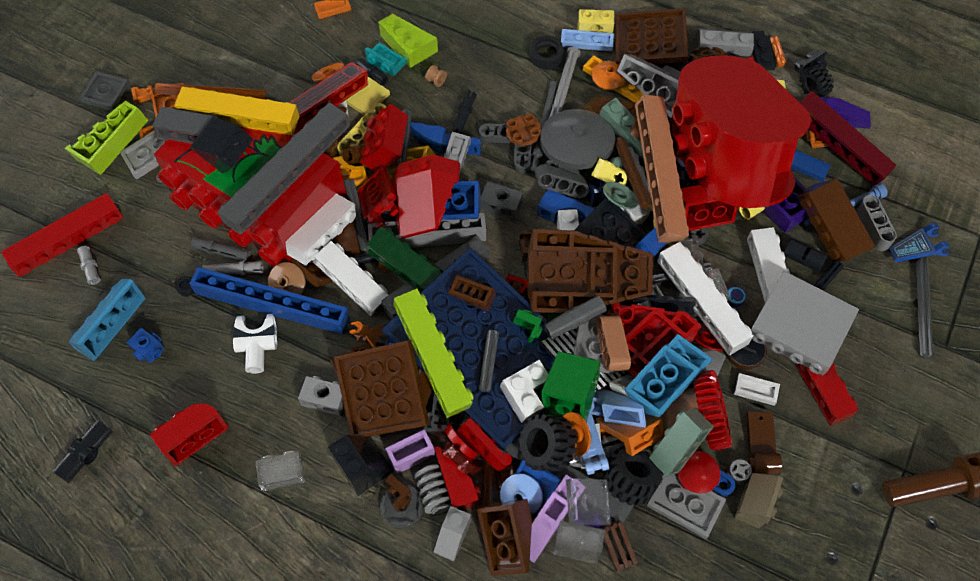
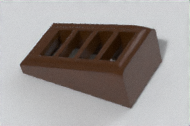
(477, 302)

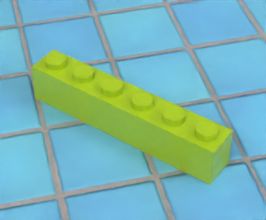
(432, 352)

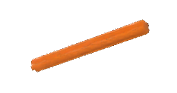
(174, 89)

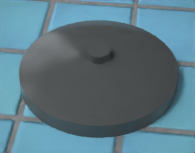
(577, 138)

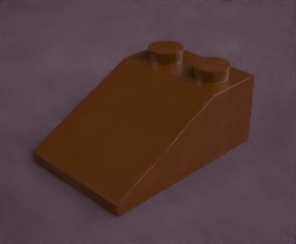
(507, 536)

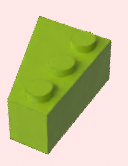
(407, 39)

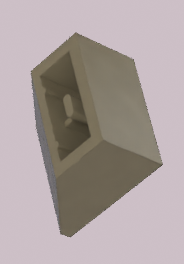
(759, 499)

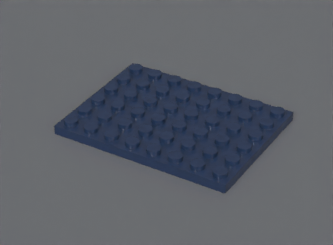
(466, 333)

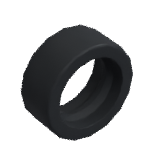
(546, 42)

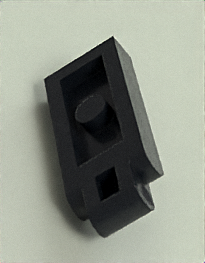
(763, 51)

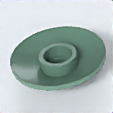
(620, 195)

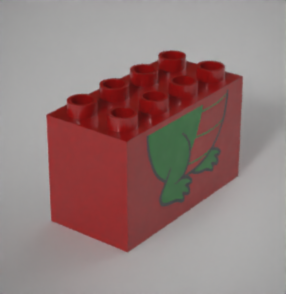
(207, 189)

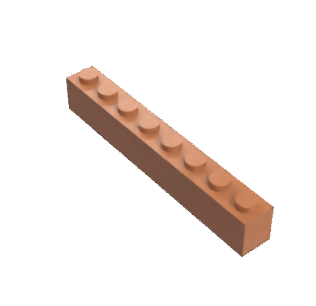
(661, 169)

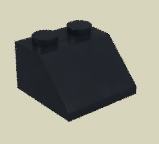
(221, 144)

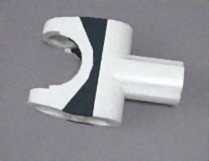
(255, 342)

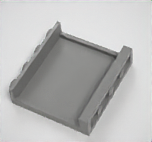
(803, 323)

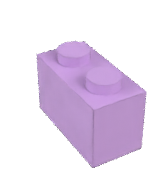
(410, 451)

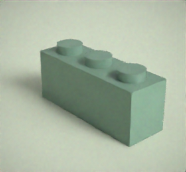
(680, 441)

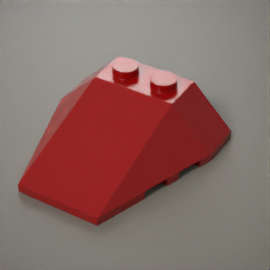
(422, 192)

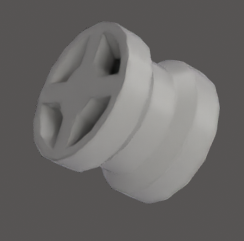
(742, 468)

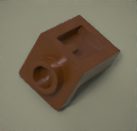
(396, 489)

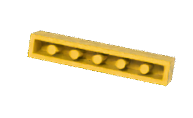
(241, 110)

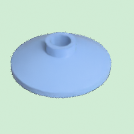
(526, 487)

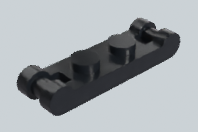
(667, 302)

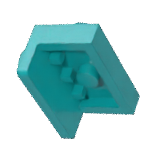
(385, 59)

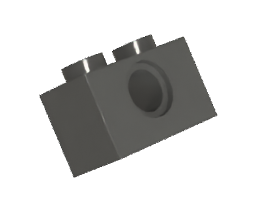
(507, 208)

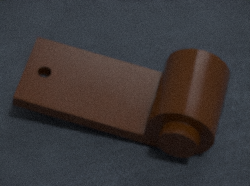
(762, 444)

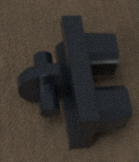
(812, 58)

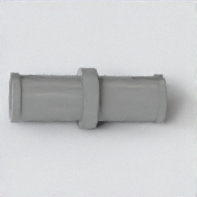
(88, 265)

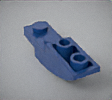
(438, 139)

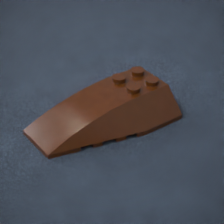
(577, 267)

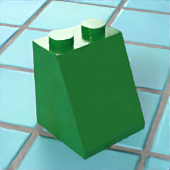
(570, 385)

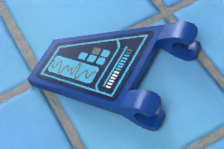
(919, 245)

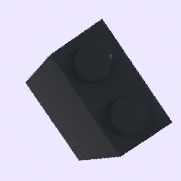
(360, 461)

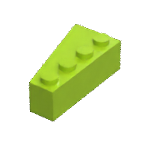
(108, 137)

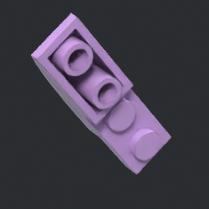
(548, 520)

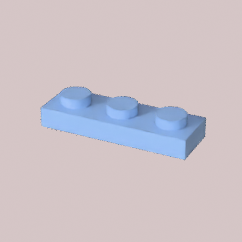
(587, 40)

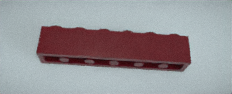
(847, 140)

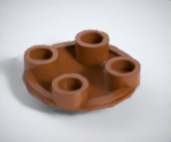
(523, 130)

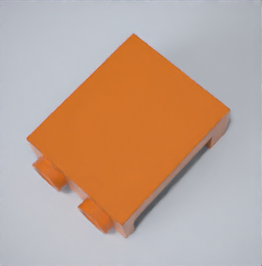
(634, 437)

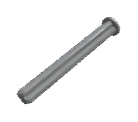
(565, 80)

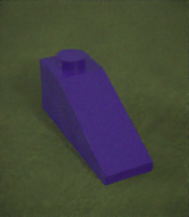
(852, 114)

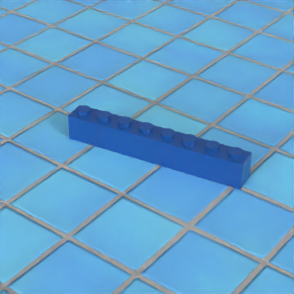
(270, 300)

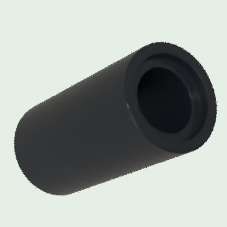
(805, 255)

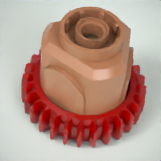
(709, 401)

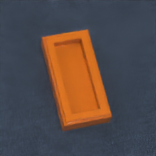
(331, 7)

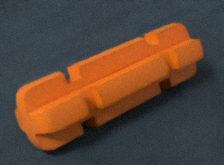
(777, 51)

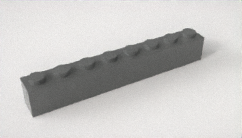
(284, 168)

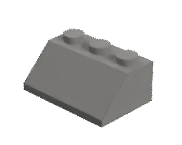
(730, 41)

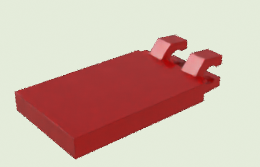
(377, 196)

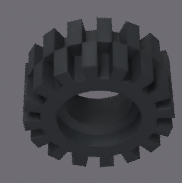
(817, 80)

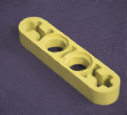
(359, 128)

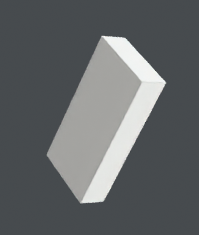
(756, 389)

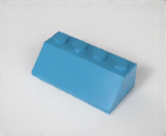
(107, 319)

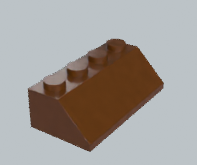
(835, 220)

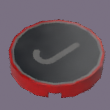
(457, 438)

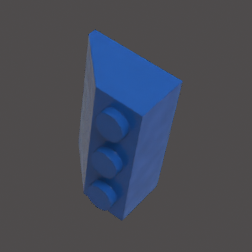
(464, 201)

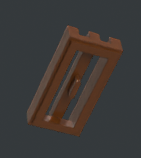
(625, 563)

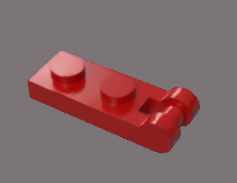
(485, 445)

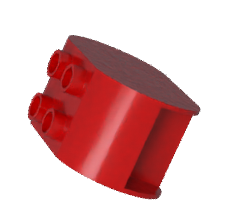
(737, 130)

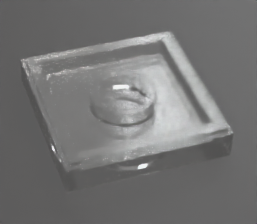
(588, 502)

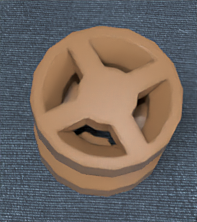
(435, 75)

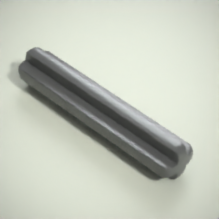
(488, 361)

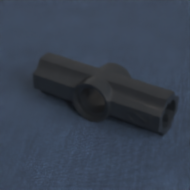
(82, 451)

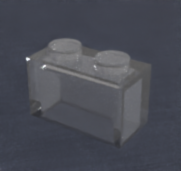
(280, 470)

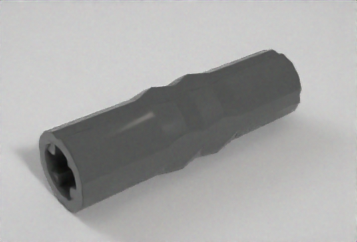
(575, 317)

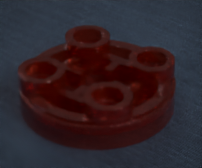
(465, 464)

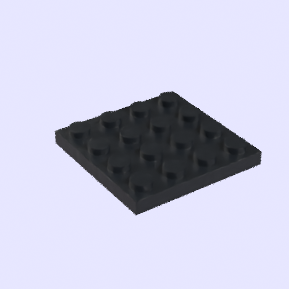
(612, 224)

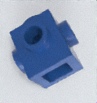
(145, 346)

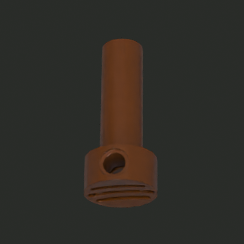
(961, 478)

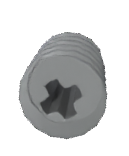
(431, 490)

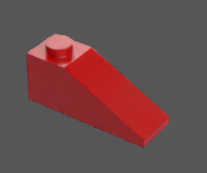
(459, 486)

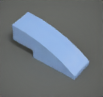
(618, 408)

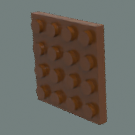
(652, 36)
(381, 389)

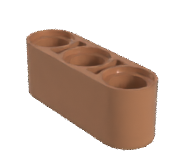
(613, 343)

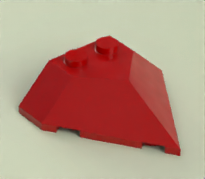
(650, 329)

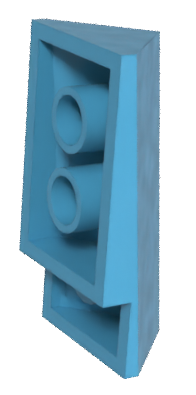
(667, 376)

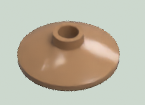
(292, 274)

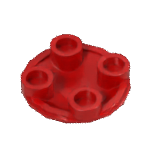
(699, 473)

